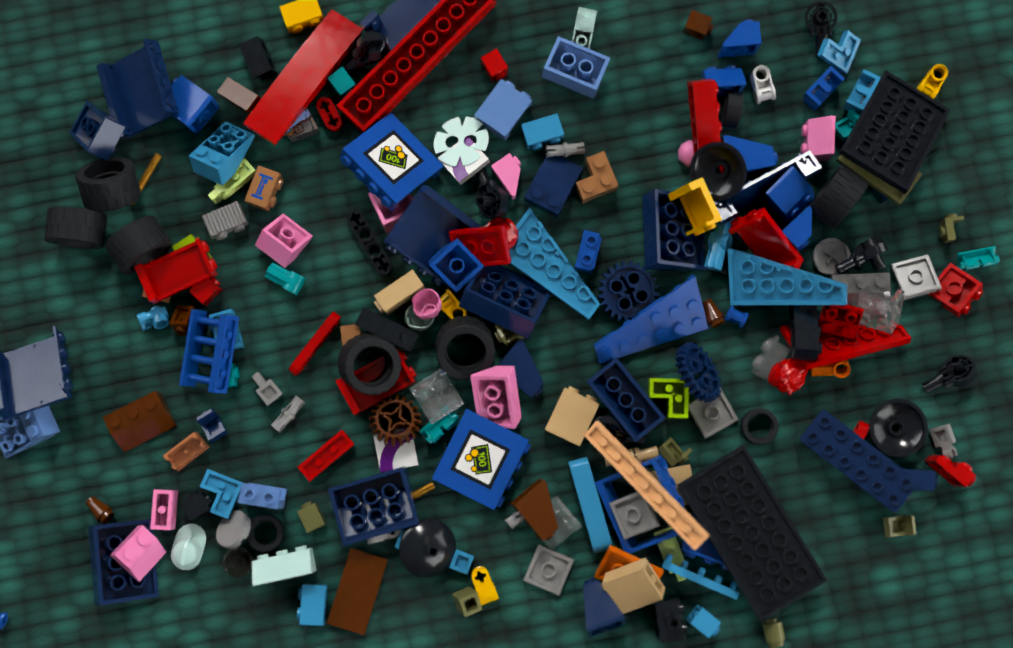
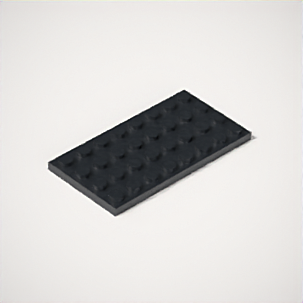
(751, 533)

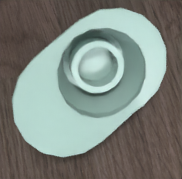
(188, 547)

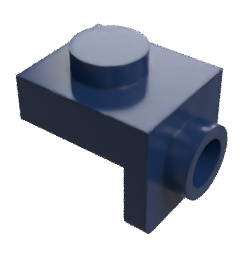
(212, 425)

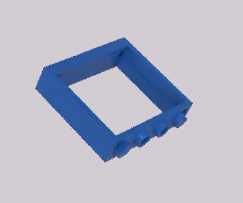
(608, 495)

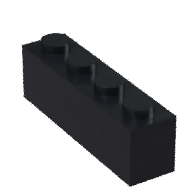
(805, 332)

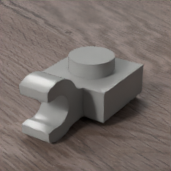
(267, 390)
(944, 438)

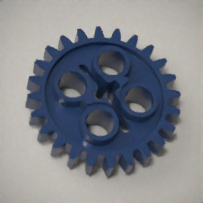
(612, 298)
(690, 362)

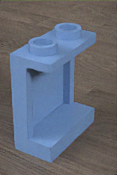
(503, 108)
(262, 495)

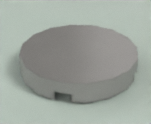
(828, 254)
(232, 531)

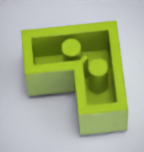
(675, 394)

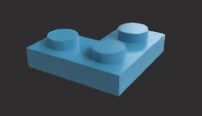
(841, 54)
(226, 490)

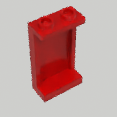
(766, 238)
(176, 271)
(360, 402)

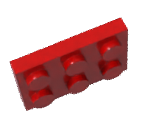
(485, 243)

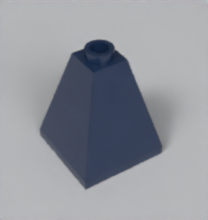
(600, 609)

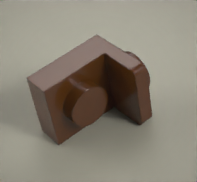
(180, 319)

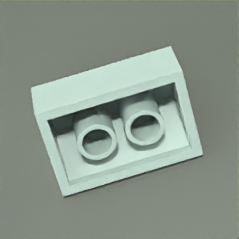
(283, 565)

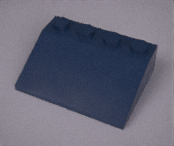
(665, 235)
(505, 299)
(374, 505)
(109, 578)

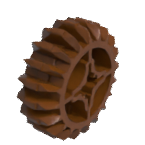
(403, 424)

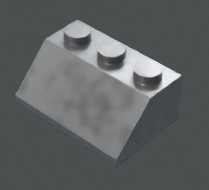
(871, 282)

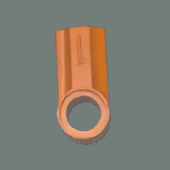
(831, 370)

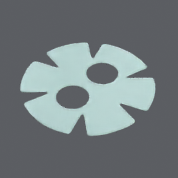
(467, 154)

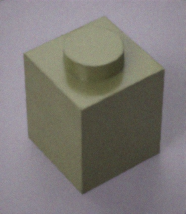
(311, 516)
(467, 601)

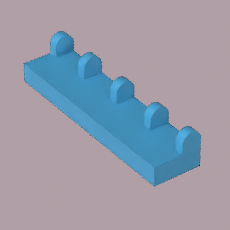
(698, 578)

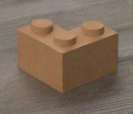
(600, 181)

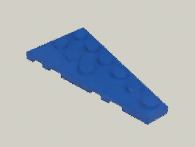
(664, 320)

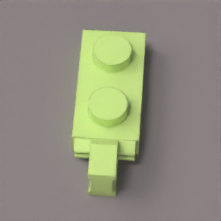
(241, 177)
(672, 547)

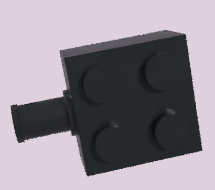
(668, 620)

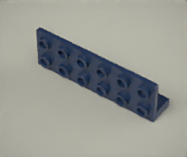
(398, 19)
(756, 189)
(859, 461)

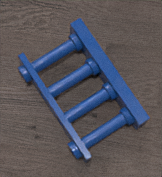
(223, 351)

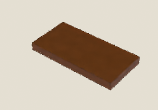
(357, 591)

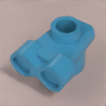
(156, 316)

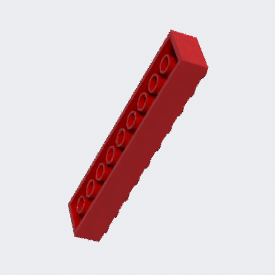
(411, 60)

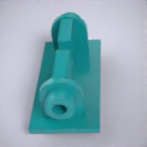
(975, 258)
(434, 431)

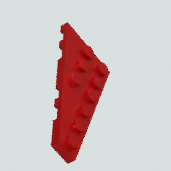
(840, 348)

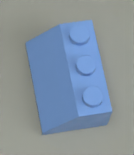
(575, 67)

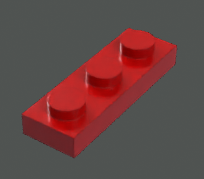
(326, 455)

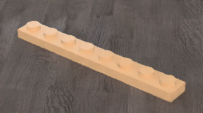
(646, 485)

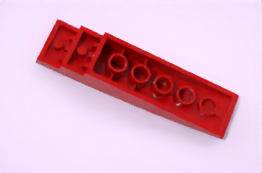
(303, 77)

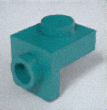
(845, 125)

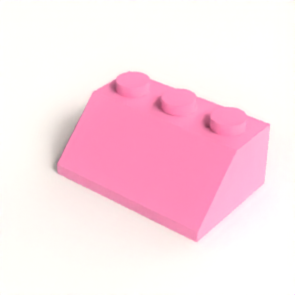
(497, 395)

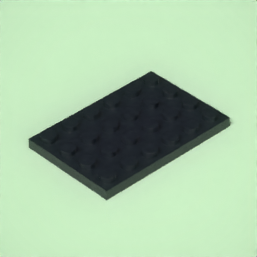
(894, 132)

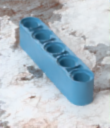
(590, 504)

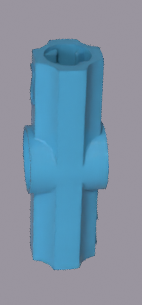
(718, 244)

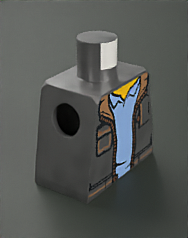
(302, 127)

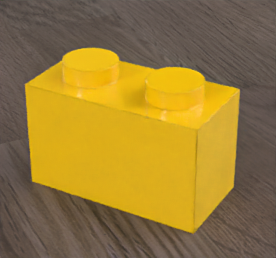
(301, 15)

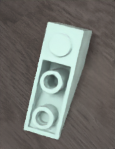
(584, 27)

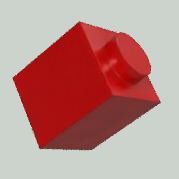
(494, 65)
(206, 290)

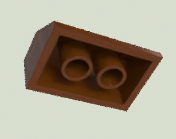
(140, 421)

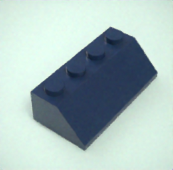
(625, 399)

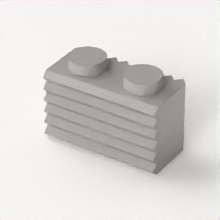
(225, 220)

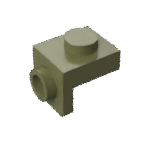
(946, 229)
(506, 336)
(673, 452)
(899, 525)

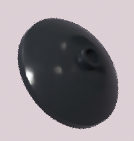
(707, 164)
(910, 423)
(418, 541)

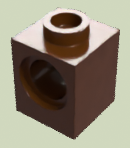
(698, 25)

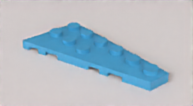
(546, 264)
(767, 282)

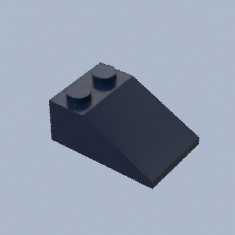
(97, 131)
(553, 185)

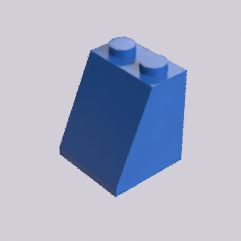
(193, 104)
(757, 156)

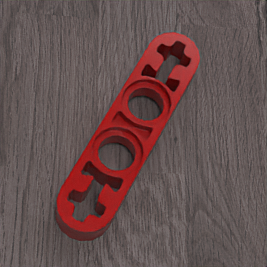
(315, 343)

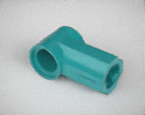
(289, 280)

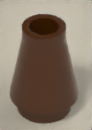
(713, 314)
(101, 511)

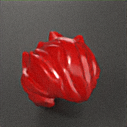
(787, 376)

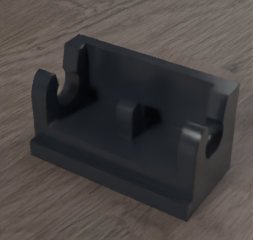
(258, 58)

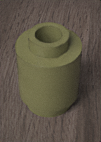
(774, 632)

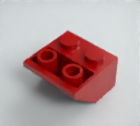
(840, 320)

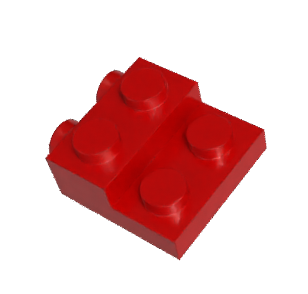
(957, 290)
(955, 473)

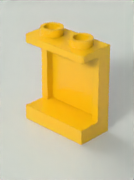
(698, 206)

